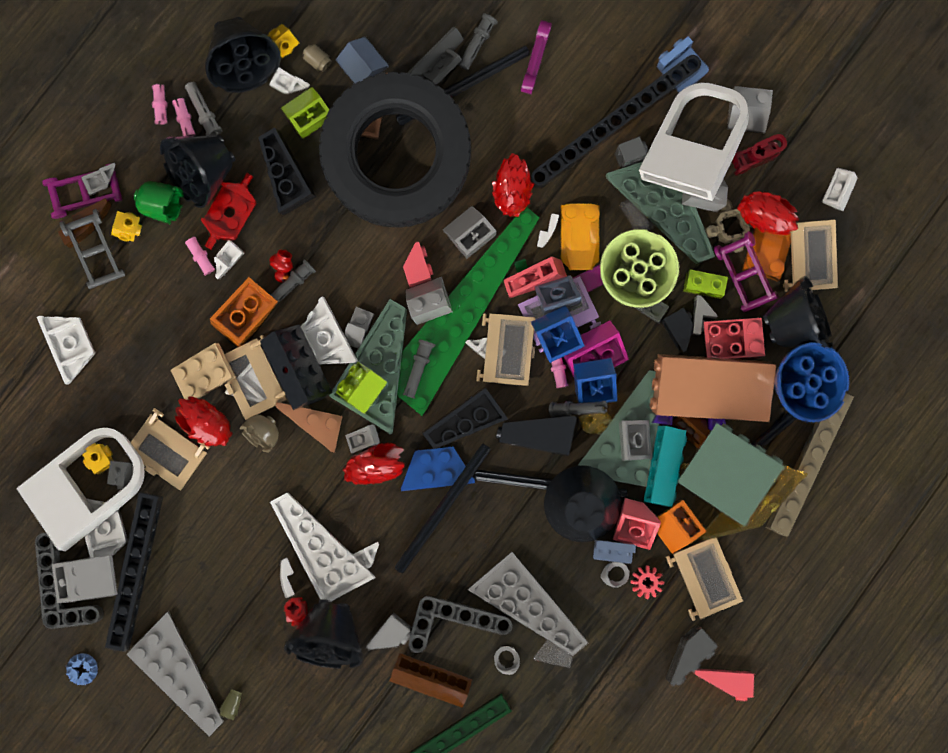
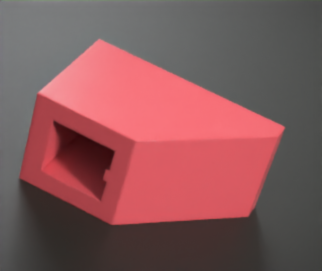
(416, 268)

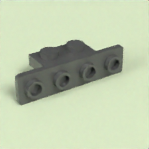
(440, 58)

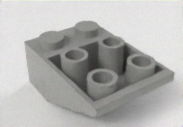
(84, 579)

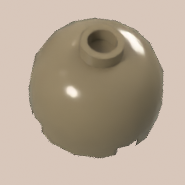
(261, 431)

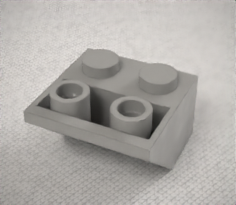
(470, 231)

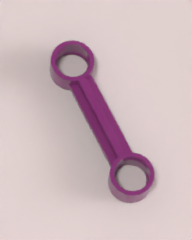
(536, 57)

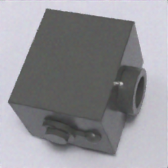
(120, 474)

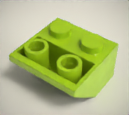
(306, 112)
(360, 387)

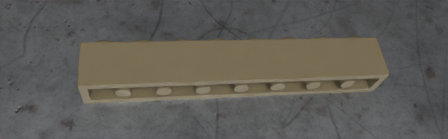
(810, 462)

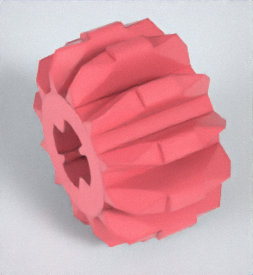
(651, 576)

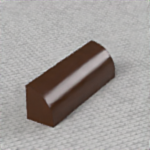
(431, 680)

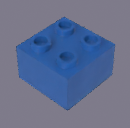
(557, 334)
(595, 381)

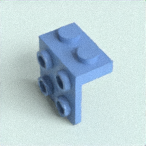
(681, 50)

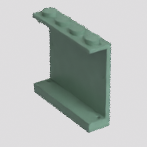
(731, 473)

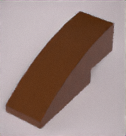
(82, 232)

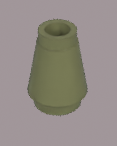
(231, 705)

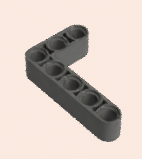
(46, 590)
(436, 611)

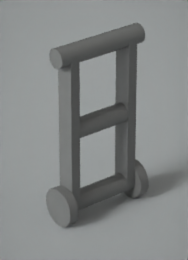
(96, 219)

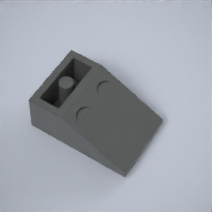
(690, 652)

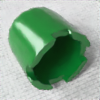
(158, 201)

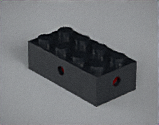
(296, 366)

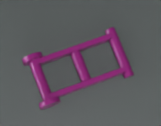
(60, 212)
(749, 242)

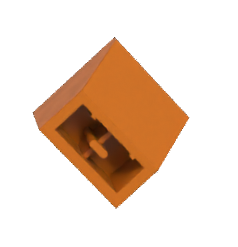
(679, 526)

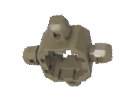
(718, 228)

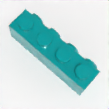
(665, 466)

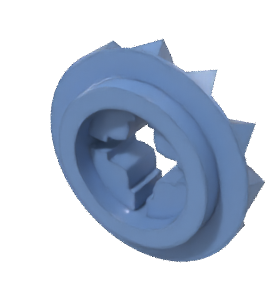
(89, 664)

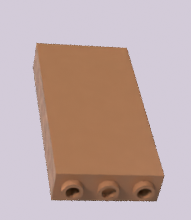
(713, 388)

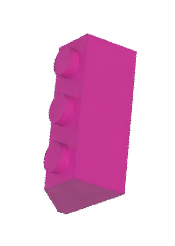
(599, 344)

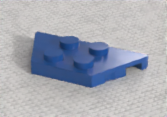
(433, 469)

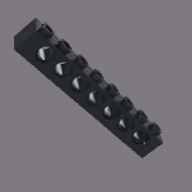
(134, 572)

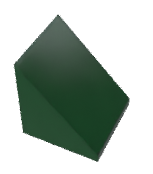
(520, 265)

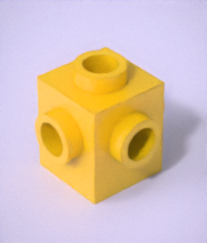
(284, 39)
(126, 226)
(97, 458)

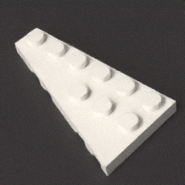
(324, 558)

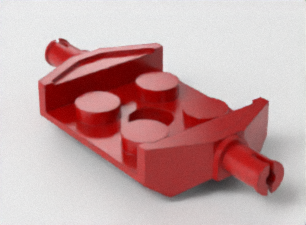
(230, 196)

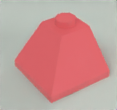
(636, 524)

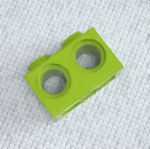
(705, 284)

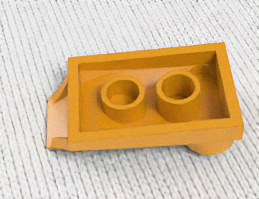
(580, 236)

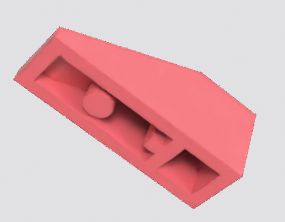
(536, 275)
(736, 683)

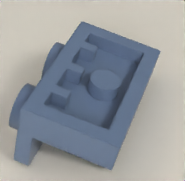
(613, 551)

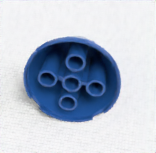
(812, 382)

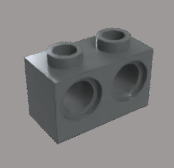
(631, 152)

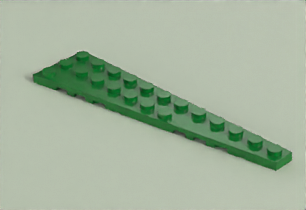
(468, 305)

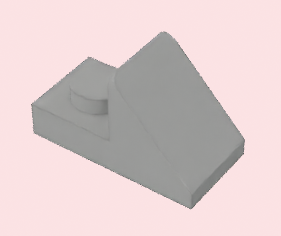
(701, 310)
(358, 327)
(362, 439)

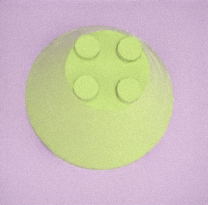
(639, 268)

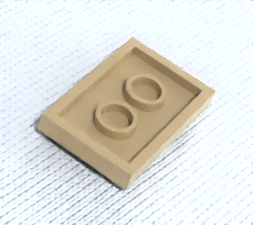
(203, 372)

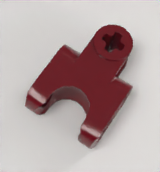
(758, 154)

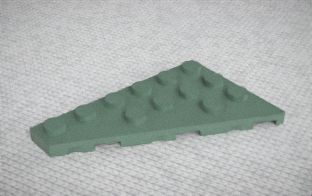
(665, 210)
(381, 354)
(606, 450)

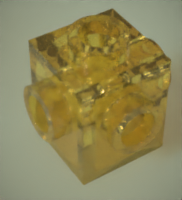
(595, 423)

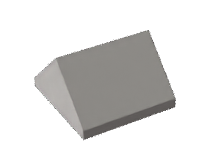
(635, 440)

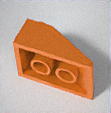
(243, 312)

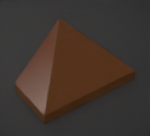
(696, 429)

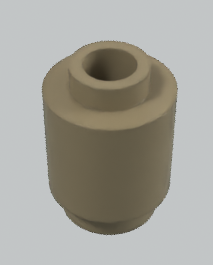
(317, 58)

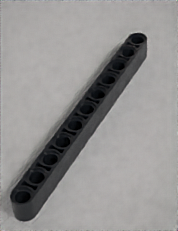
(621, 114)

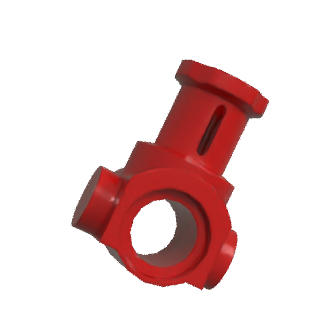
(295, 610)

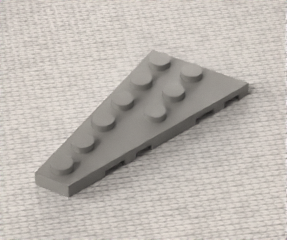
(520, 596)
(173, 669)

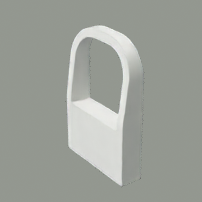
(687, 164)
(61, 504)

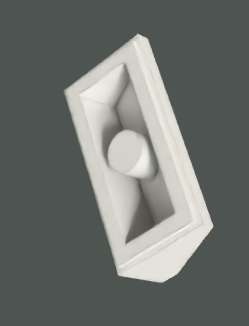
(840, 189)

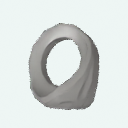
(604, 575)
(509, 671)

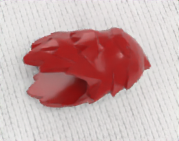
(512, 186)
(768, 213)
(203, 421)
(374, 465)

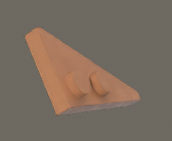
(320, 425)

